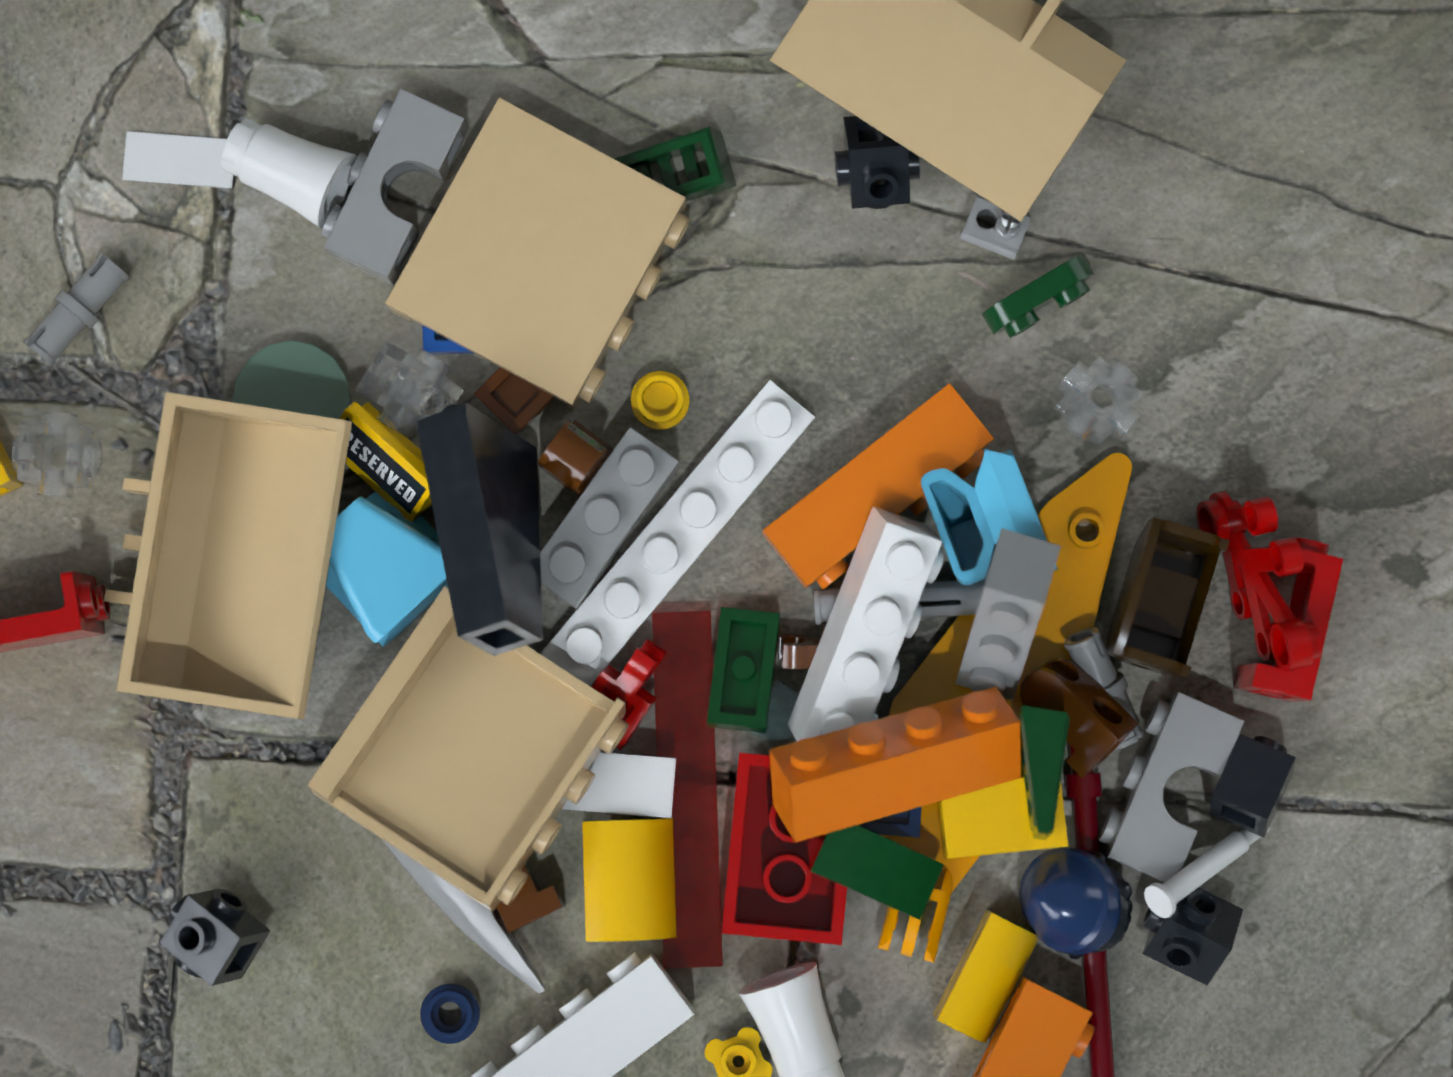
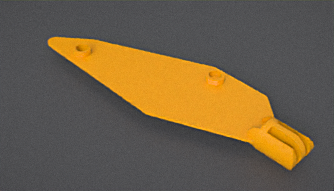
(1068, 608)

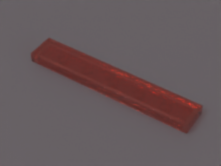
(682, 733)

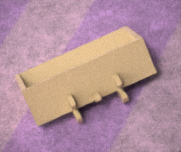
(962, 83)
(232, 555)

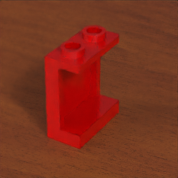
(1310, 601)
(78, 619)

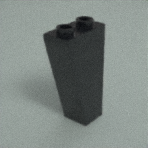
(486, 526)

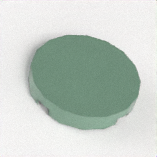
(294, 379)

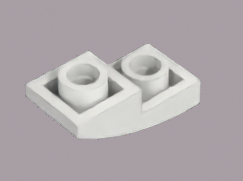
(629, 786)

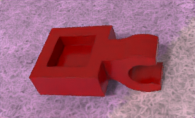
(629, 686)

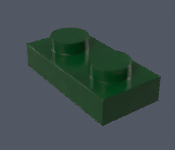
(743, 670)

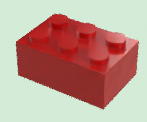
(770, 874)

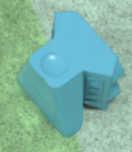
(973, 517)
(384, 567)

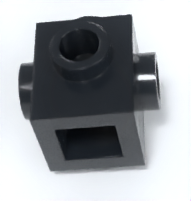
(874, 167)
(213, 936)
(1195, 936)

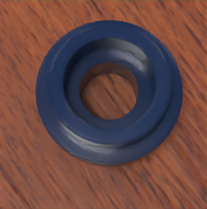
(436, 1026)

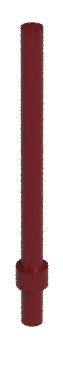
(1095, 964)

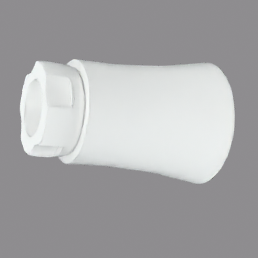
(289, 168)
(794, 1022)

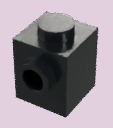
(1252, 784)

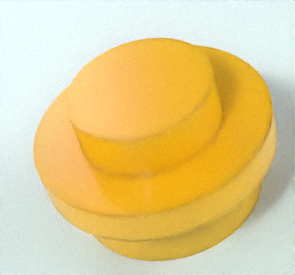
(660, 400)

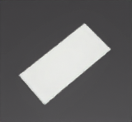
(175, 160)

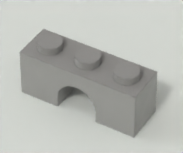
(409, 139)
(604, 517)
(1008, 613)
(1183, 736)

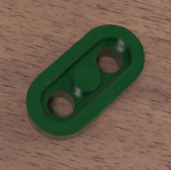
(1018, 310)

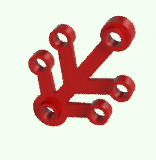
(1252, 590)

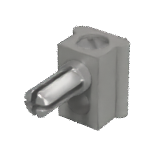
(1003, 238)

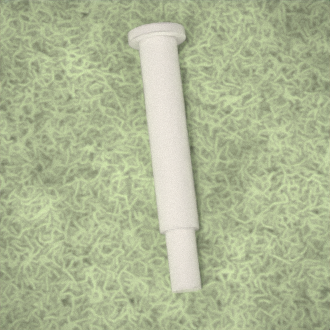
(1165, 896)

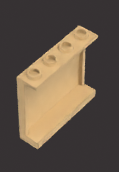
(540, 254)
(469, 756)

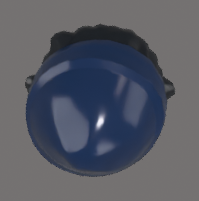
(1075, 901)

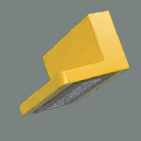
(387, 461)

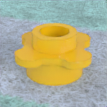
(745, 1045)

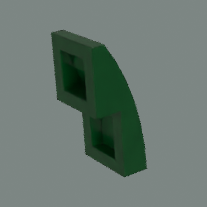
(878, 869)

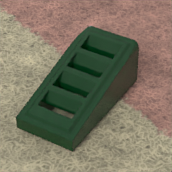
(716, 155)
(1042, 757)

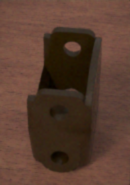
(1163, 596)

